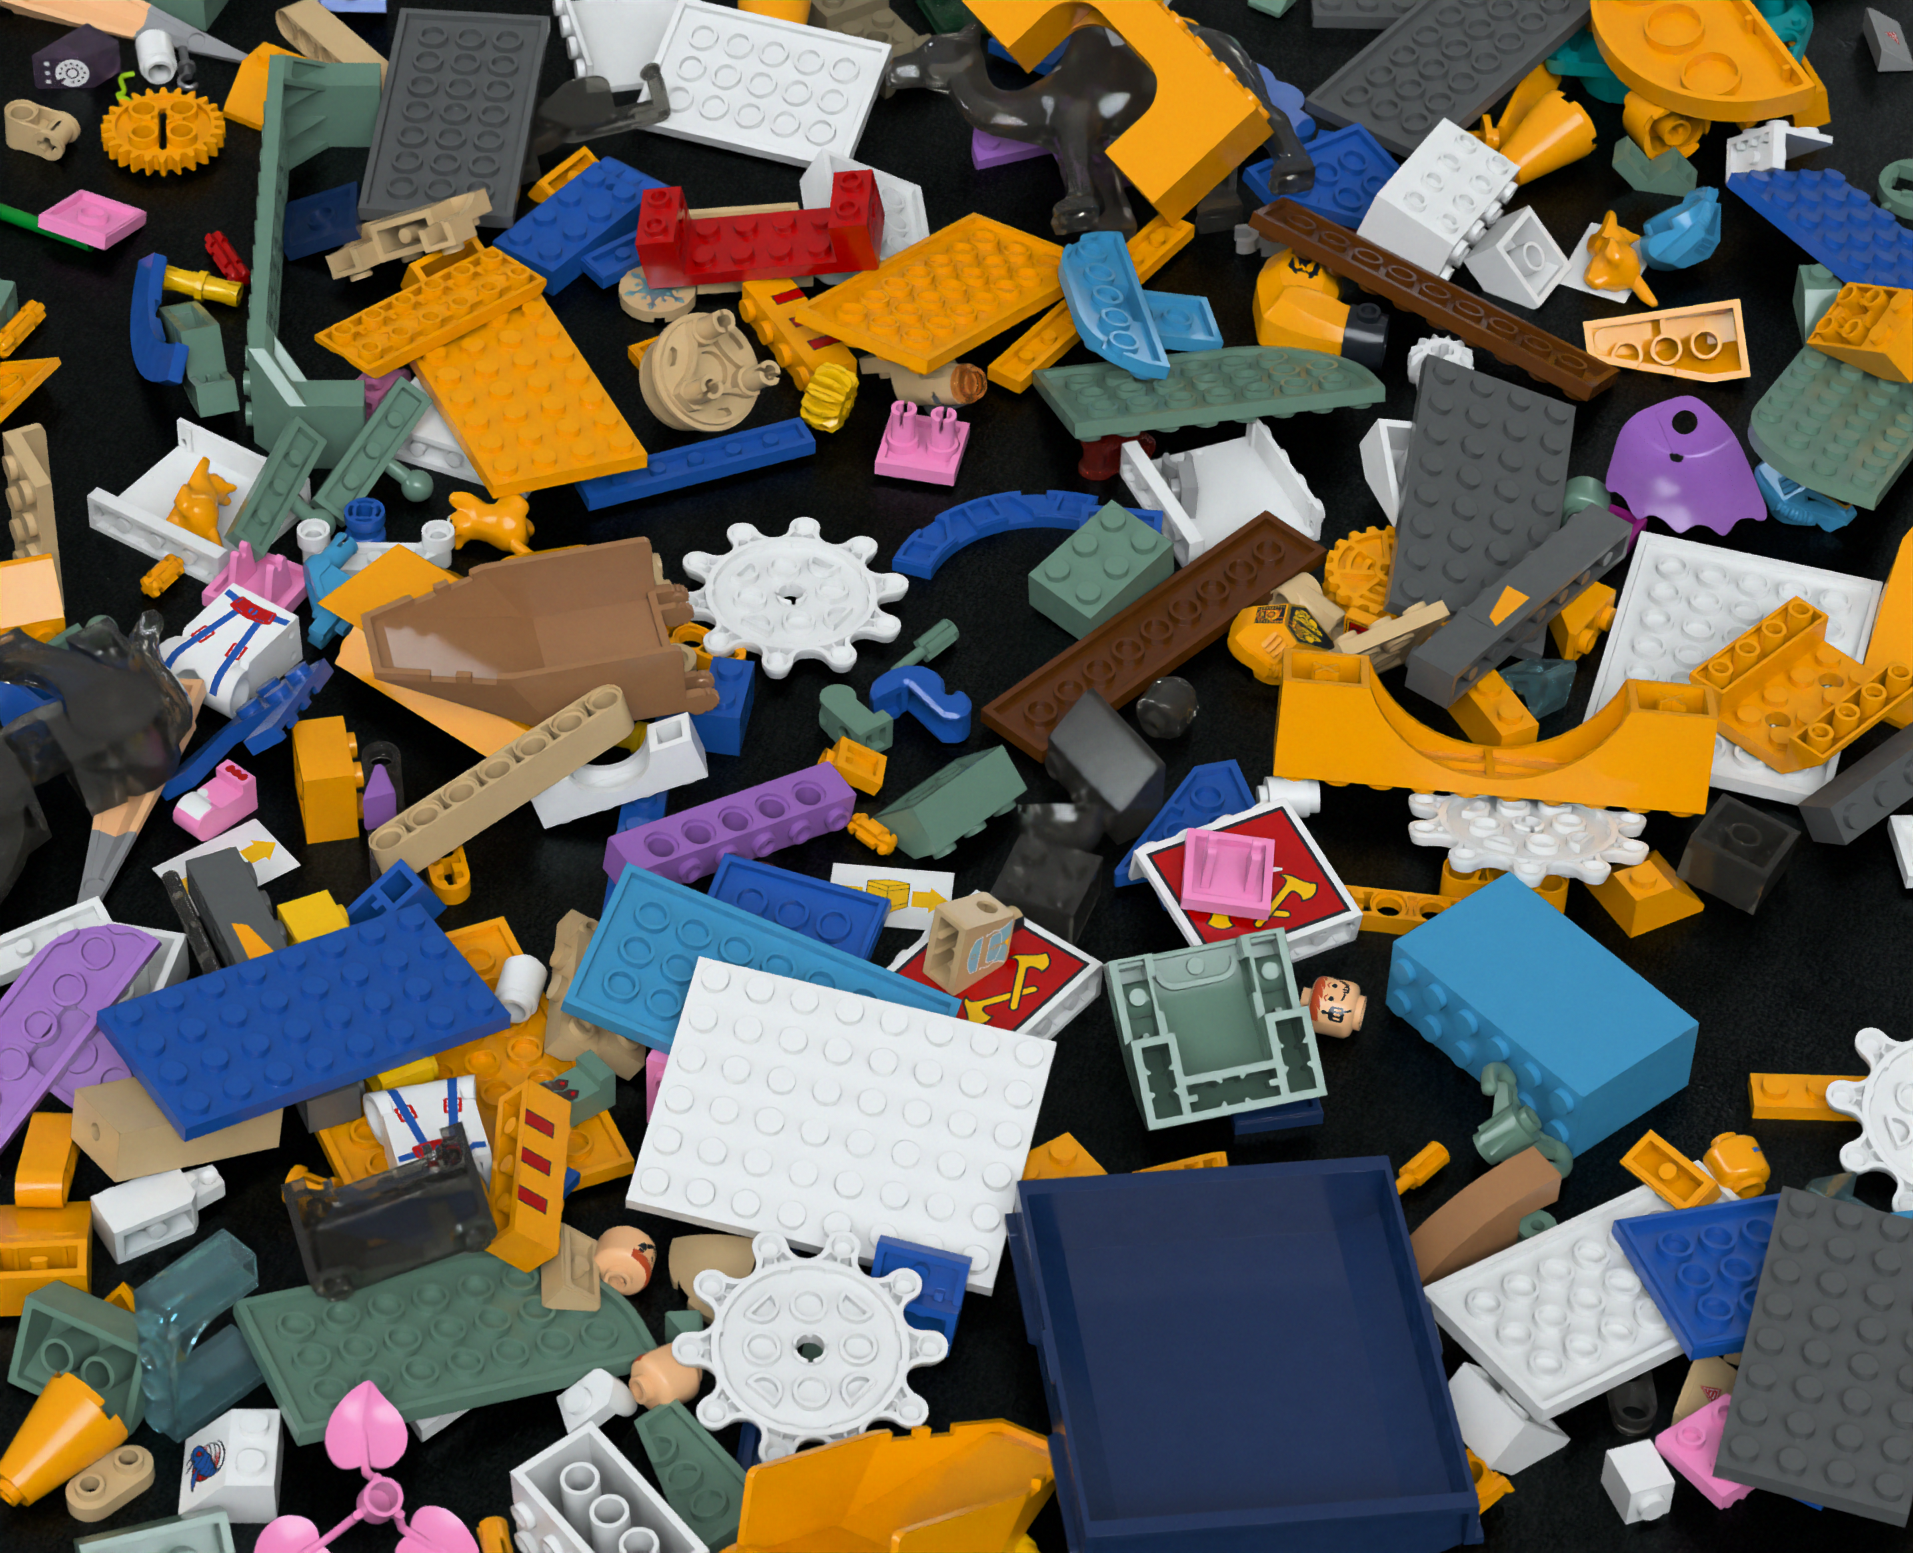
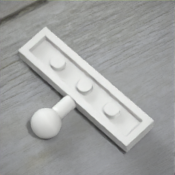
(22, 944)

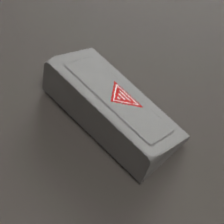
(1886, 42)

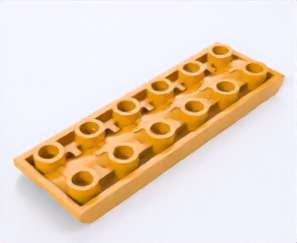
(432, 312)

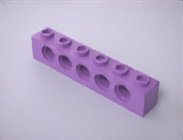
(739, 824)

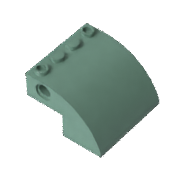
(1214, 1030)

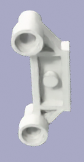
(435, 547)

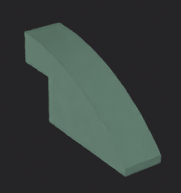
(205, 374)

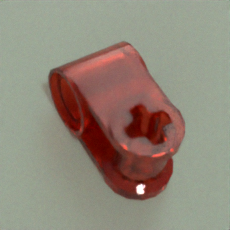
(1103, 457)

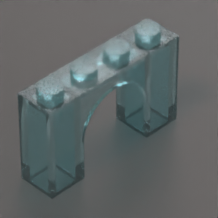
(170, 1313)

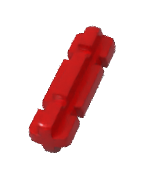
(227, 258)

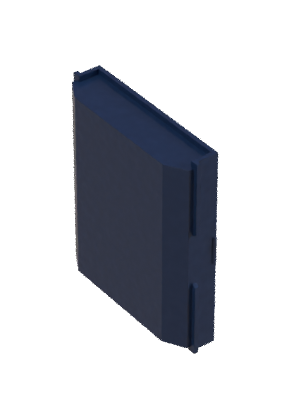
(1240, 1362)

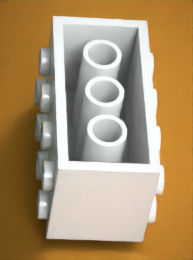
(1441, 200)
(592, 1501)

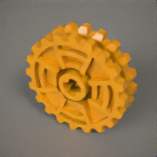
(1359, 571)

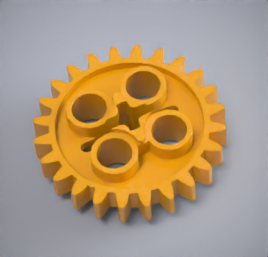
(134, 131)

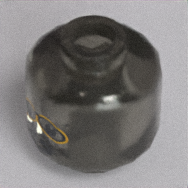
(1168, 706)

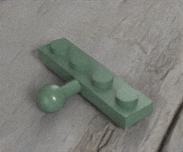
(374, 452)
(278, 488)

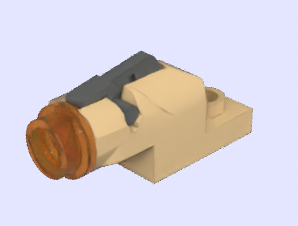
(946, 387)

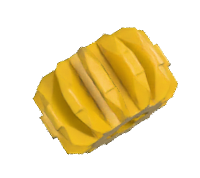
(829, 397)

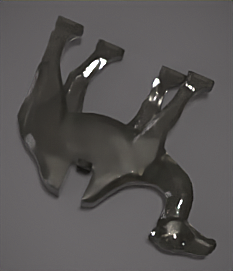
(1084, 110)

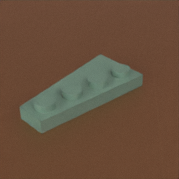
(695, 1473)

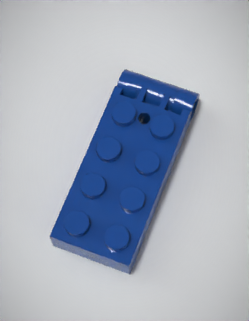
(577, 219)

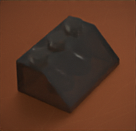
(1107, 764)

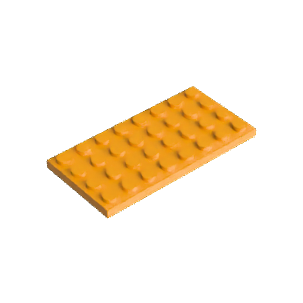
(941, 294)
(527, 404)

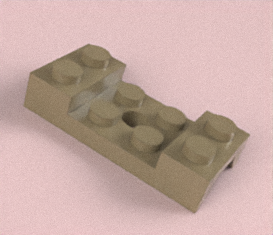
(869, 21)

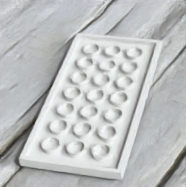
(1561, 1310)

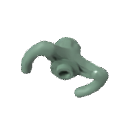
(1514, 1126)

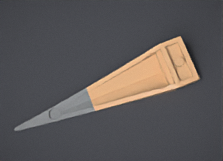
(125, 20)
(118, 827)

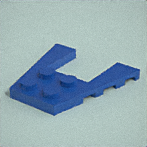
(256, 721)

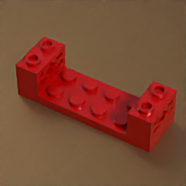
(761, 245)

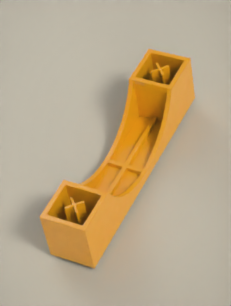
(1636, 753)

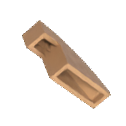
(1484, 1215)

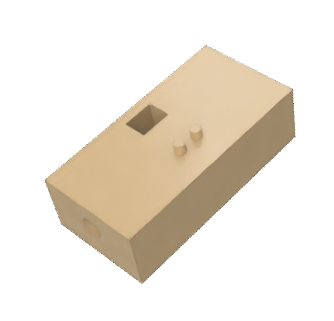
(134, 1139)

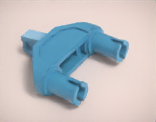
(321, 578)

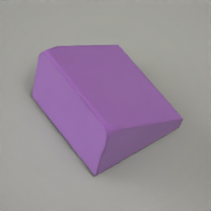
(379, 799)

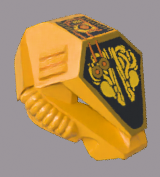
(1263, 632)

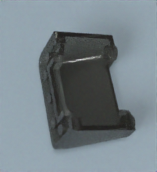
(393, 1218)

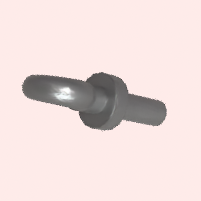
(185, 70)

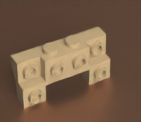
(411, 232)
(571, 1036)

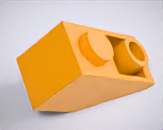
(1583, 621)

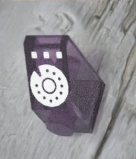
(77, 60)

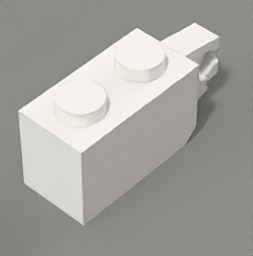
(153, 1210)

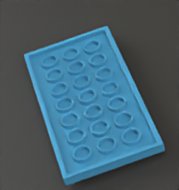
(657, 929)

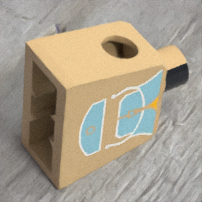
(969, 940)

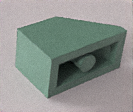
(1813, 296)

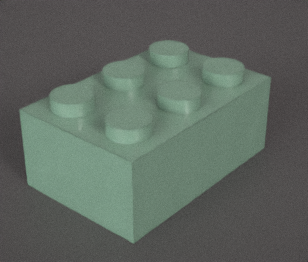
(1100, 570)

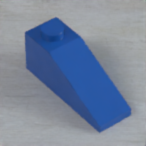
(393, 891)

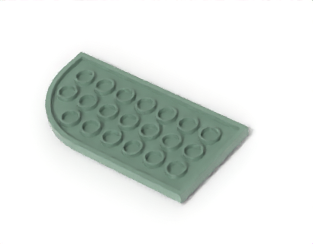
(1205, 390)
(1835, 428)
(432, 1341)

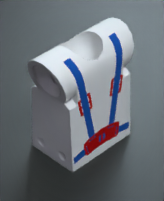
(235, 648)
(413, 1114)

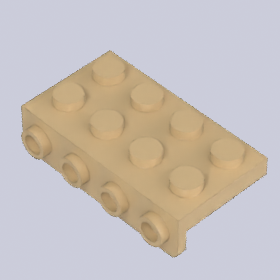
(31, 495)

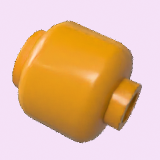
(1738, 1164)

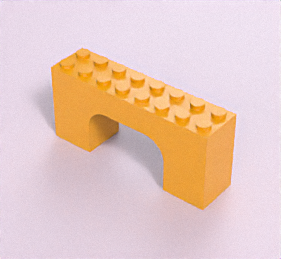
(1200, 114)

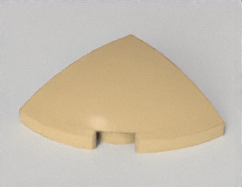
(708, 1251)

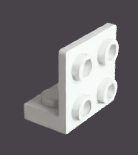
(1770, 146)

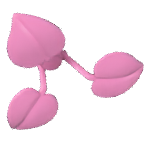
(368, 1434)

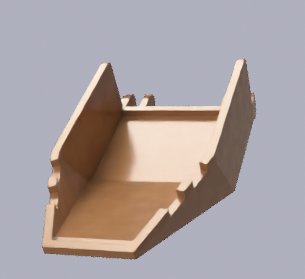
(542, 634)

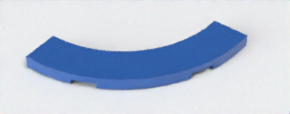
(153, 357)
(982, 517)

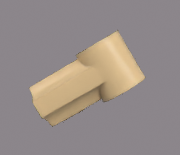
(1307, 592)

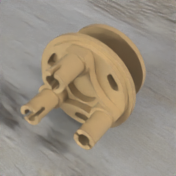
(703, 373)

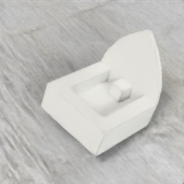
(596, 1399)

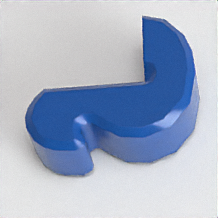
(924, 696)

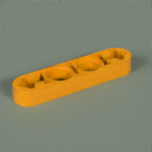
(1408, 904)

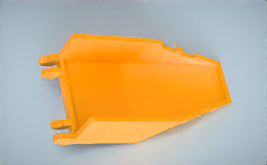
(901, 1493)

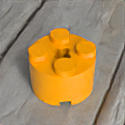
(1661, 129)

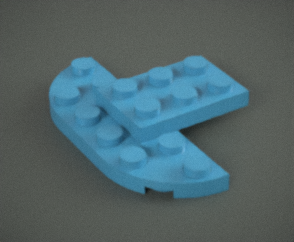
(1123, 320)

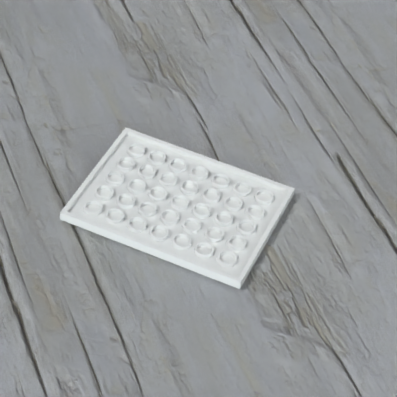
(1696, 599)
(838, 1116)

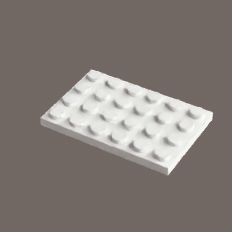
(766, 83)

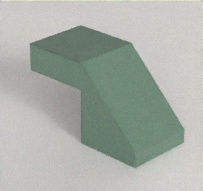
(1665, 174)

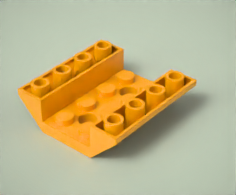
(1778, 678)

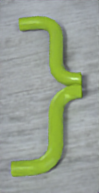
(122, 85)

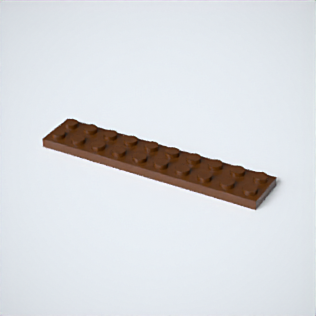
(1434, 298)
(1156, 630)

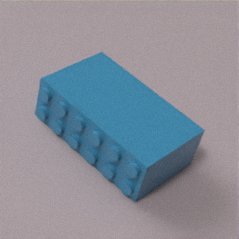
(1535, 991)

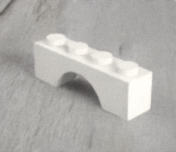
(667, 759)

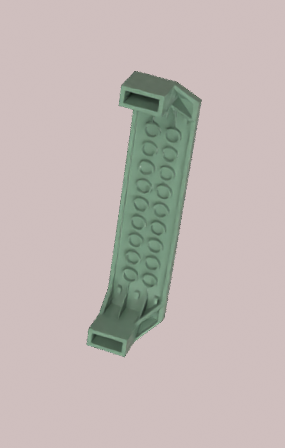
(304, 113)

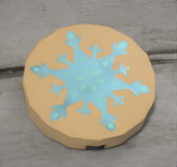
(659, 303)

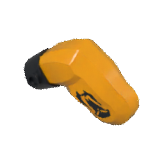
(1301, 308)

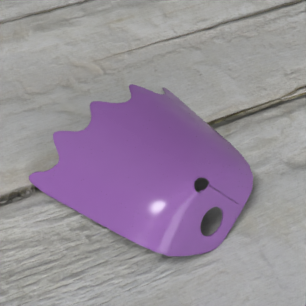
(1706, 488)

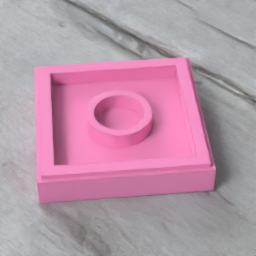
(92, 219)

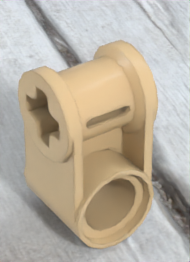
(36, 130)

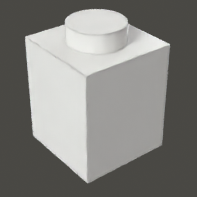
(1637, 1481)

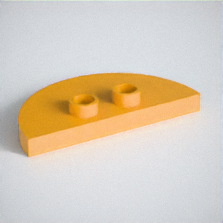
(1701, 58)

